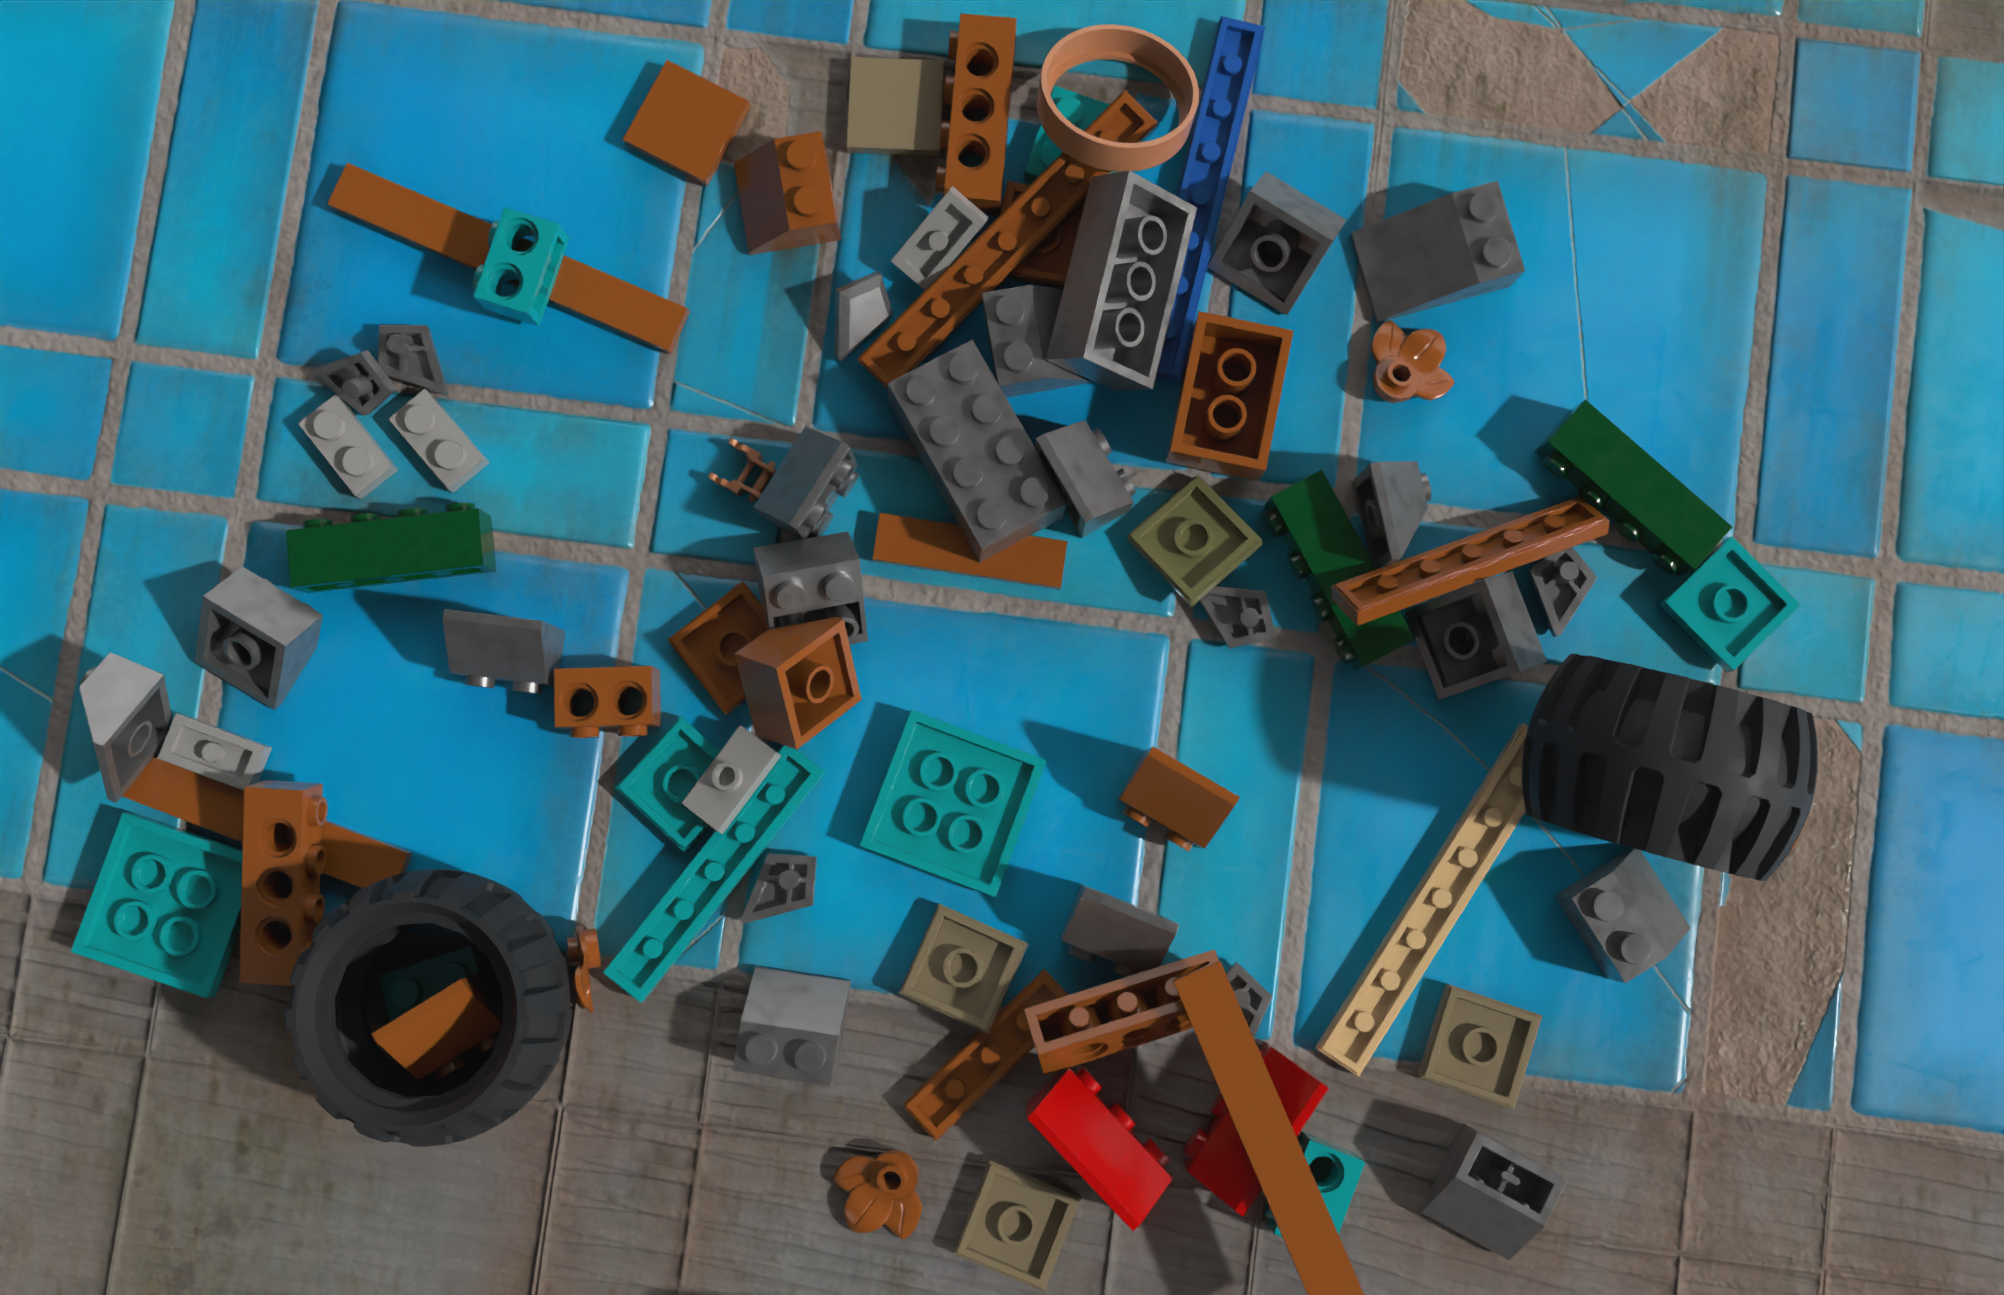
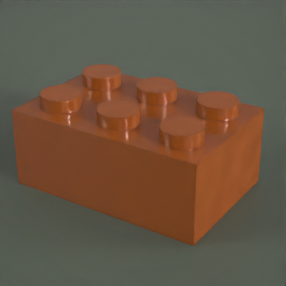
(1229, 396)

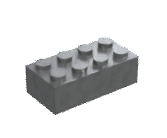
(1122, 282)
(976, 450)

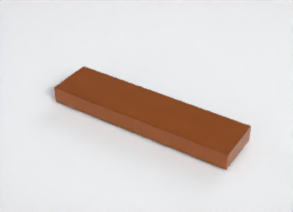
(946, 550)
(980, 1061)

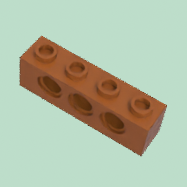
(991, 43)
(264, 902)
(1111, 1016)

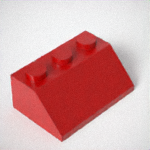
(1100, 1143)
(1217, 1152)

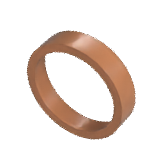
(1125, 45)

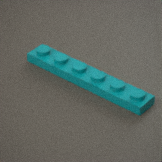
(712, 876)

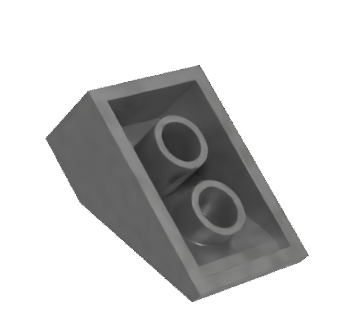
(1438, 253)

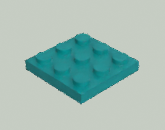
(953, 803)
(165, 906)

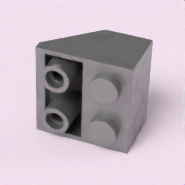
(808, 484)
(812, 583)
(1492, 1193)

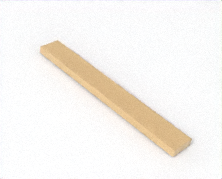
(1429, 913)

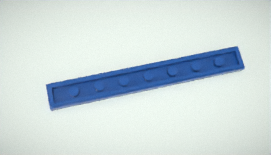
(1208, 172)

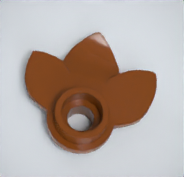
(1411, 358)
(584, 954)
(876, 1198)

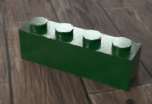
(1632, 490)
(390, 549)
(1326, 553)

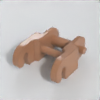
(737, 486)

